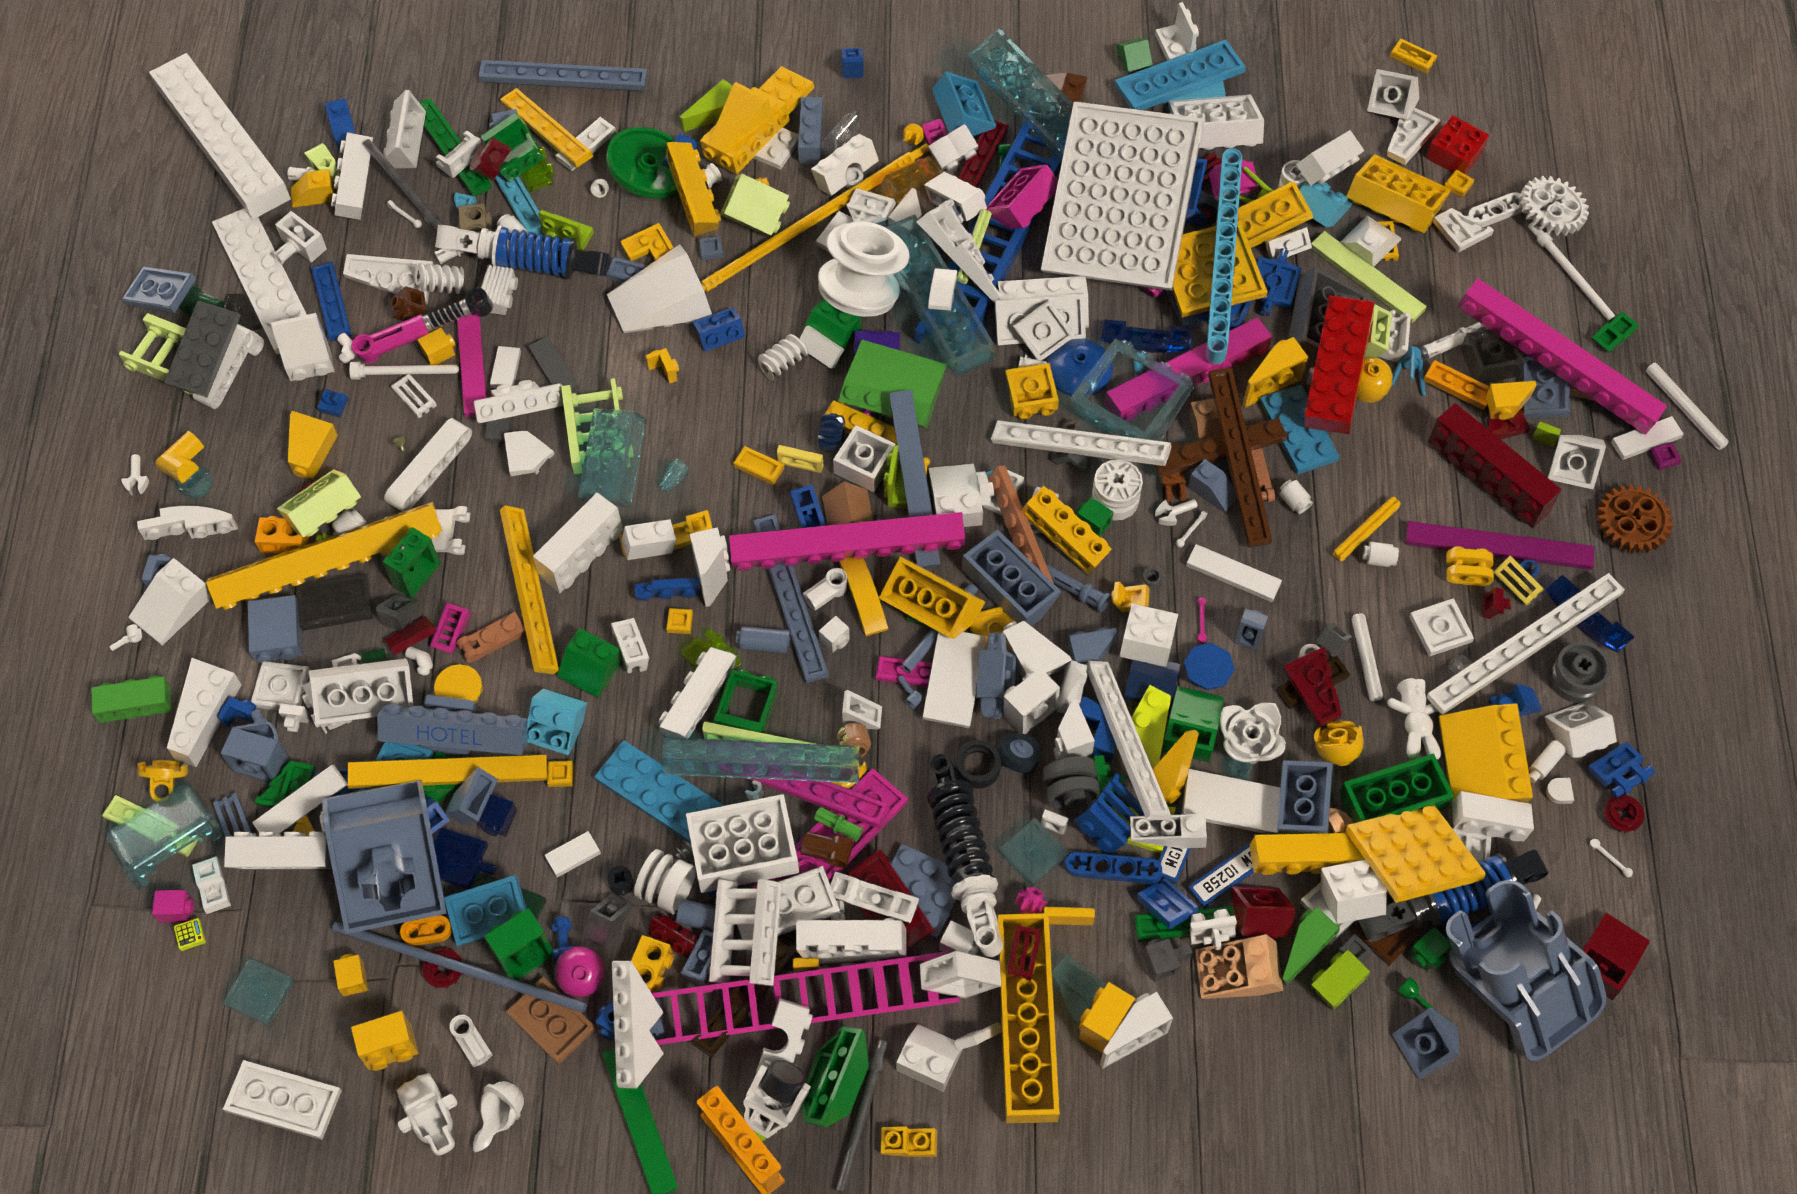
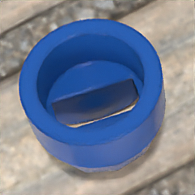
(1527, 564)

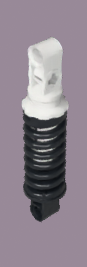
(965, 852)

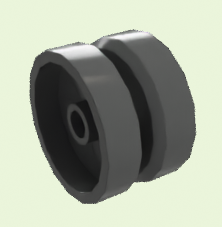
(1580, 672)
(1071, 782)

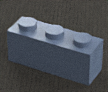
(810, 130)

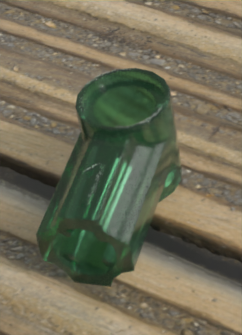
(194, 295)

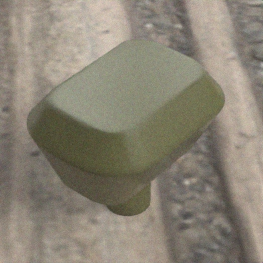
(400, 442)

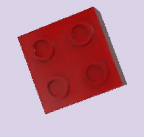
(1457, 146)

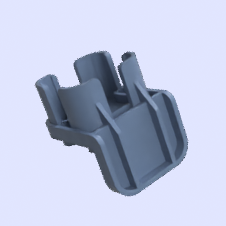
(1527, 970)

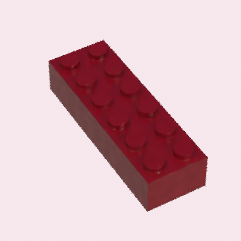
(1494, 465)

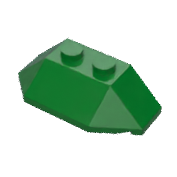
(836, 1077)

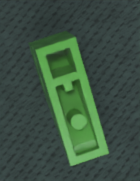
(1311, 938)

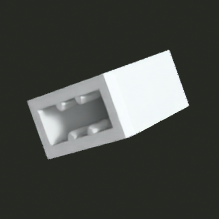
(1033, 650)

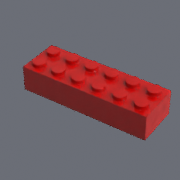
(1339, 364)

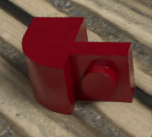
(489, 158)

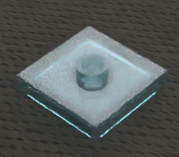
(1033, 851)
(258, 991)

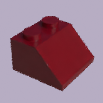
(1262, 911)

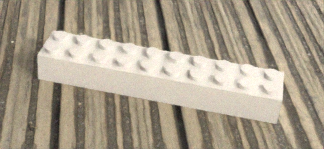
(220, 136)

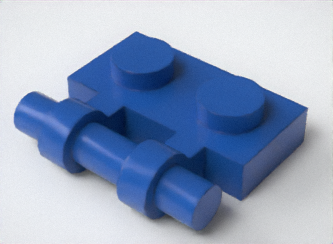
(1618, 763)

